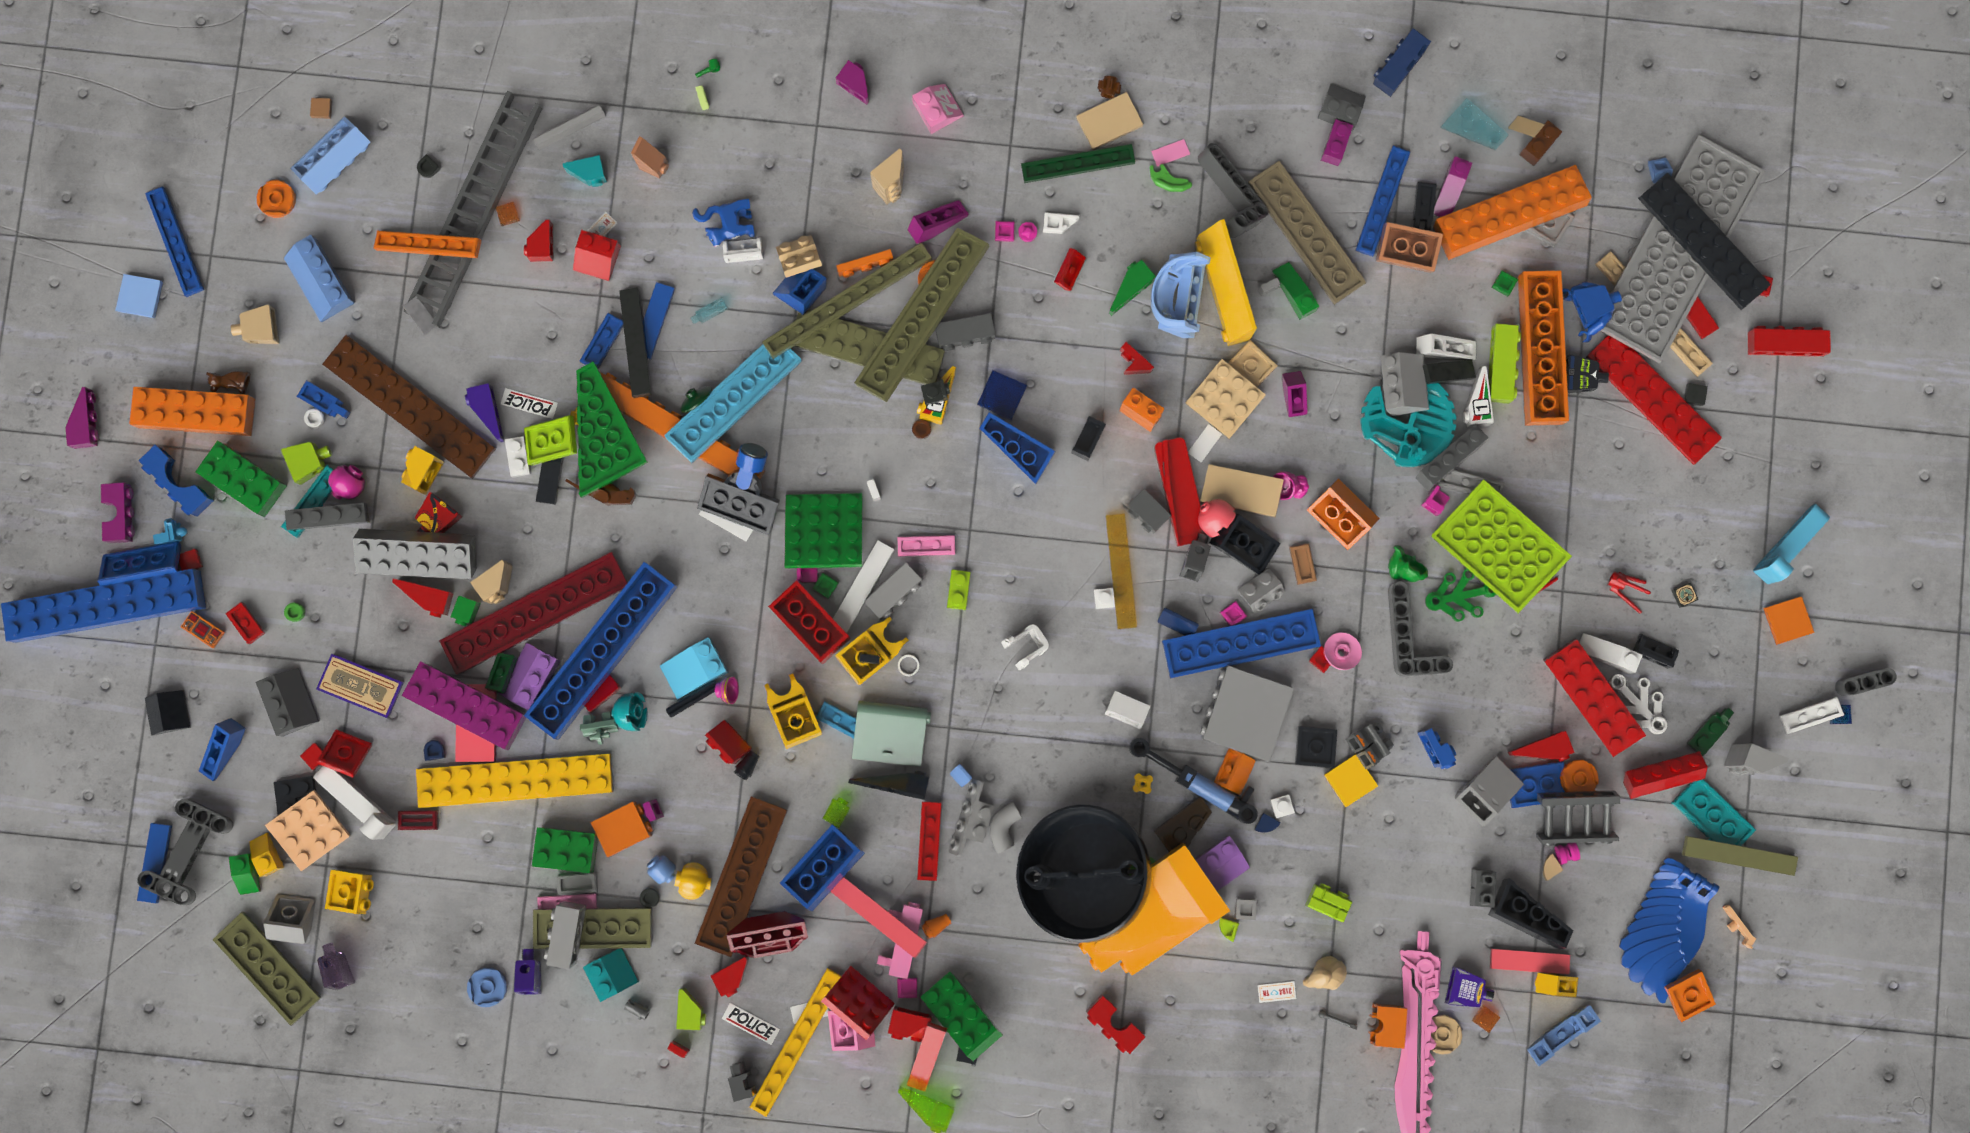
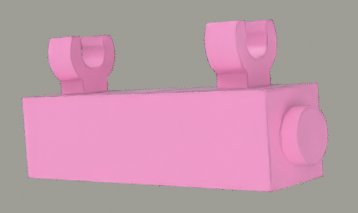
(901, 960)

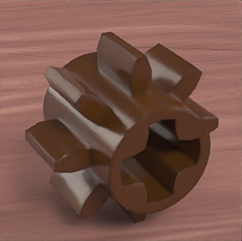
(1109, 87)

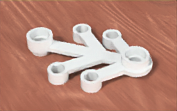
(1641, 706)

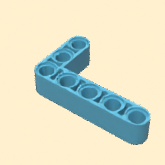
(1775, 564)

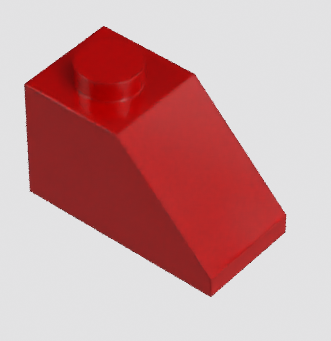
(540, 243)
(730, 977)

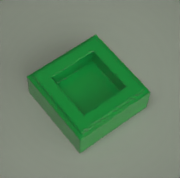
(1504, 283)
(825, 585)

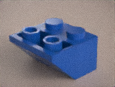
(801, 290)

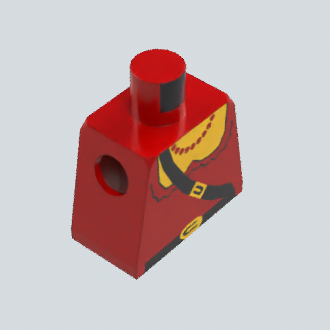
(436, 515)

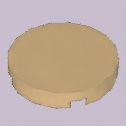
(1449, 1029)

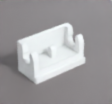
(742, 250)
(1127, 710)

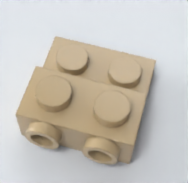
(798, 256)

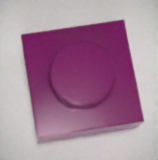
(652, 810)

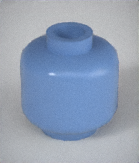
(661, 869)

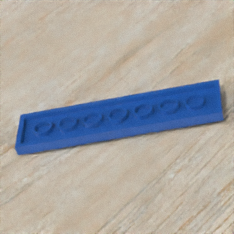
(1241, 643)

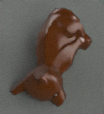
(236, 379)

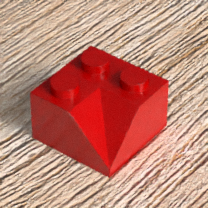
(908, 1023)

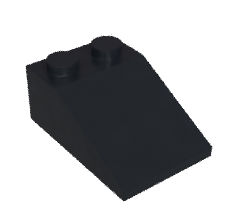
(1246, 544)

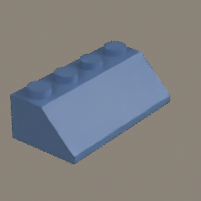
(317, 278)

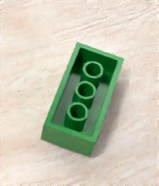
(241, 479)
(961, 1016)

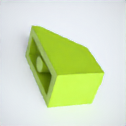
(689, 1012)

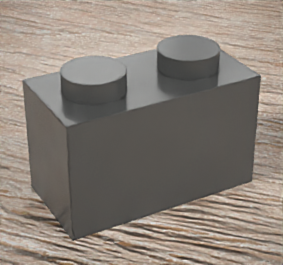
(1148, 511)

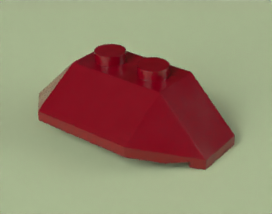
(767, 935)

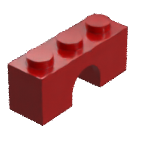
(1127, 1037)

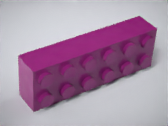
(464, 705)

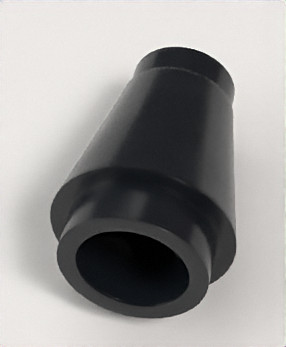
(747, 765)

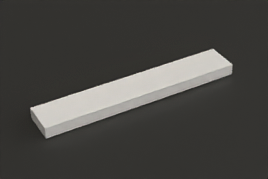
(863, 585)

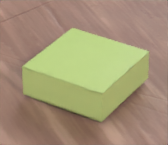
(702, 97)

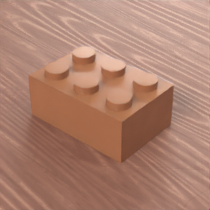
(1409, 247)

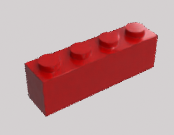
(1789, 341)
(1665, 775)

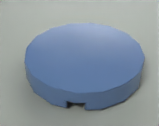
(487, 987)

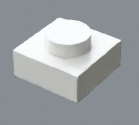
(1104, 598)
(1282, 806)

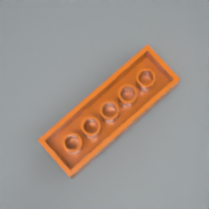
(192, 411)

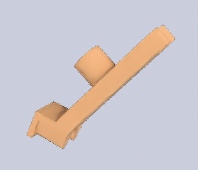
(1738, 924)

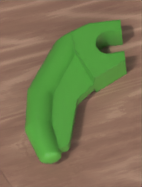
(1167, 181)

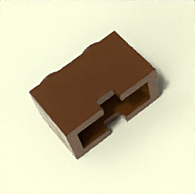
(1540, 143)

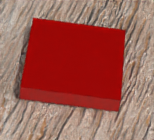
(344, 753)

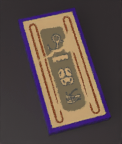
(359, 685)

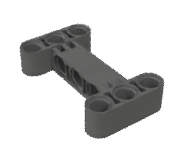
(185, 852)

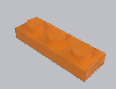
(864, 264)

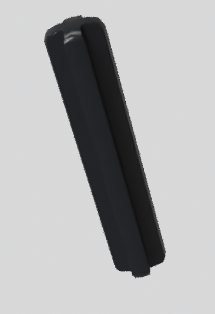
(691, 699)

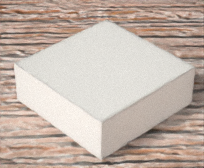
(873, 490)

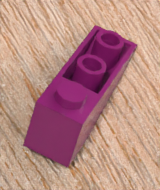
(81, 426)

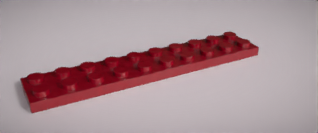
(534, 613)

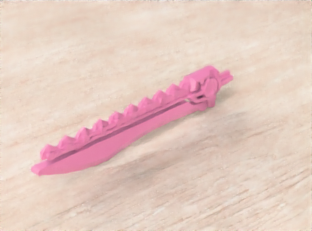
(1427, 980)

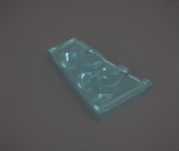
(1475, 126)

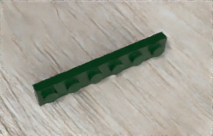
(1078, 163)

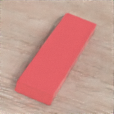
(1530, 961)

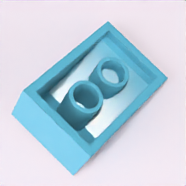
(694, 668)

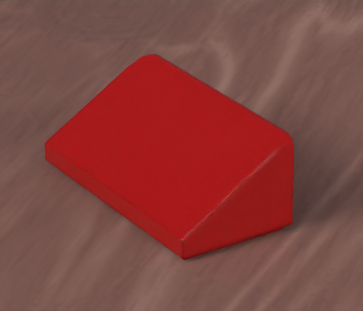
(604, 692)

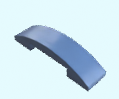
(1562, 1034)

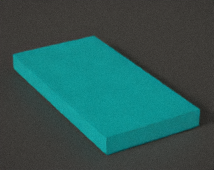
(1713, 814)

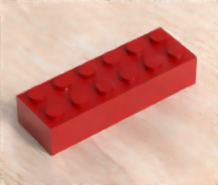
(1594, 697)

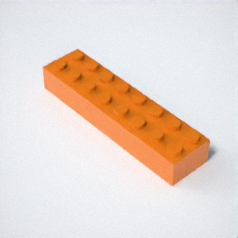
(1512, 212)
(1543, 348)

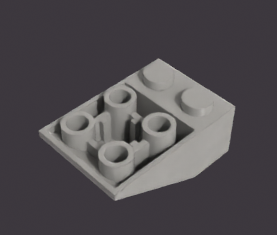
(1489, 791)

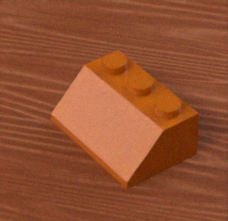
(1343, 514)

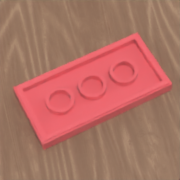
(470, 746)

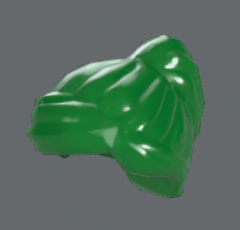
(1406, 566)

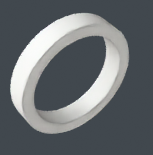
(902, 658)

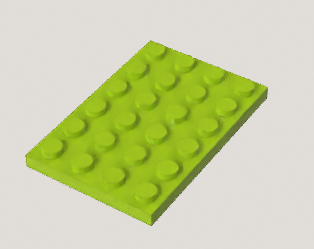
(1501, 546)

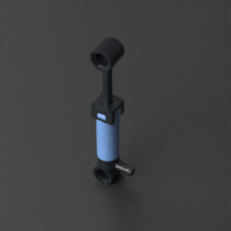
(1202, 786)

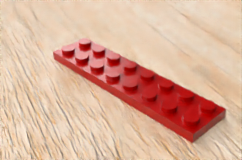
(1655, 398)

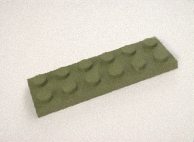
(602, 928)
(267, 968)

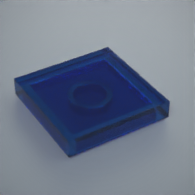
(1002, 395)

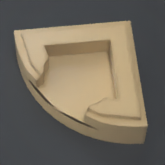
(1551, 867)

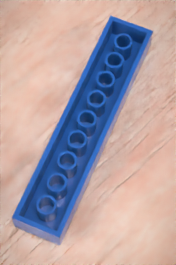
(103, 606)
(600, 651)

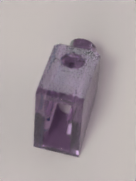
(334, 968)

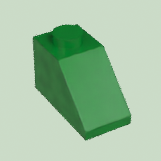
(244, 874)

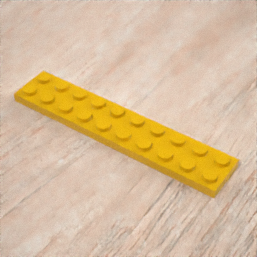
(514, 780)

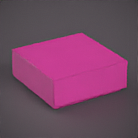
(1004, 231)
(1233, 614)
(907, 987)

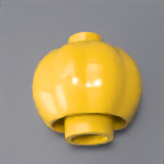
(692, 881)

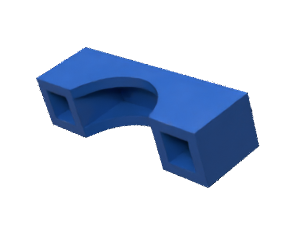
(160, 465)

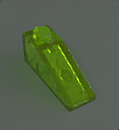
(932, 1112)

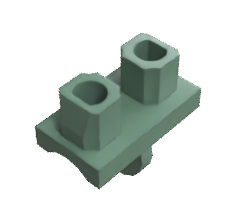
(600, 729)

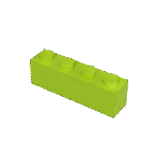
(1502, 362)

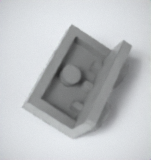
(1262, 591)

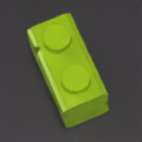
(1329, 903)

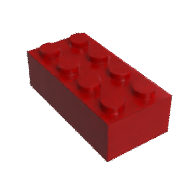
(809, 622)

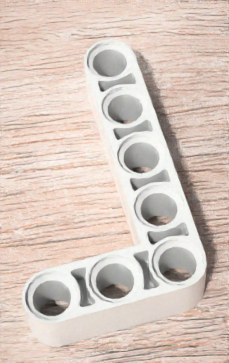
(376, 821)

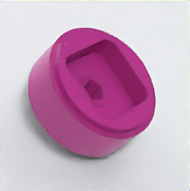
(1027, 232)

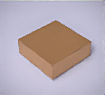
(321, 108)

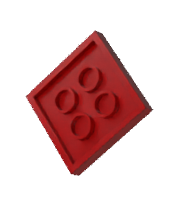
(858, 1002)

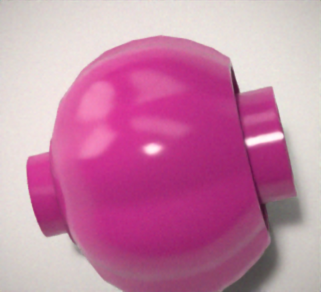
(346, 482)

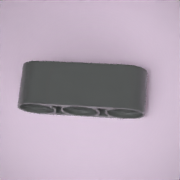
(1874, 682)

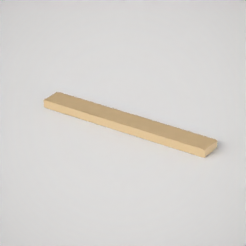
(1682, 344)

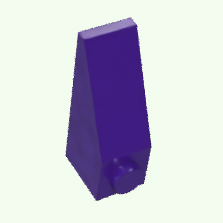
(483, 403)

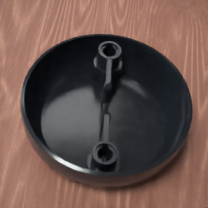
(1084, 874)

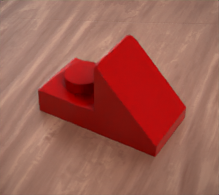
(1139, 365)

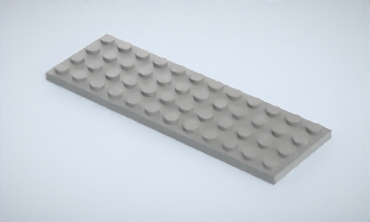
(1661, 275)

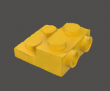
(349, 892)

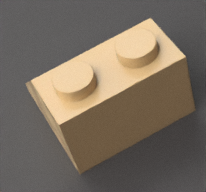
(494, 582)

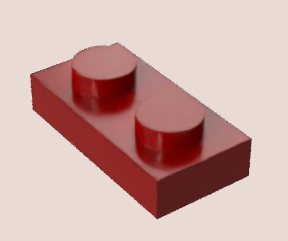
(1070, 269)
(245, 623)

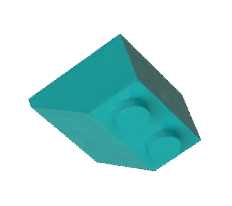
(610, 974)

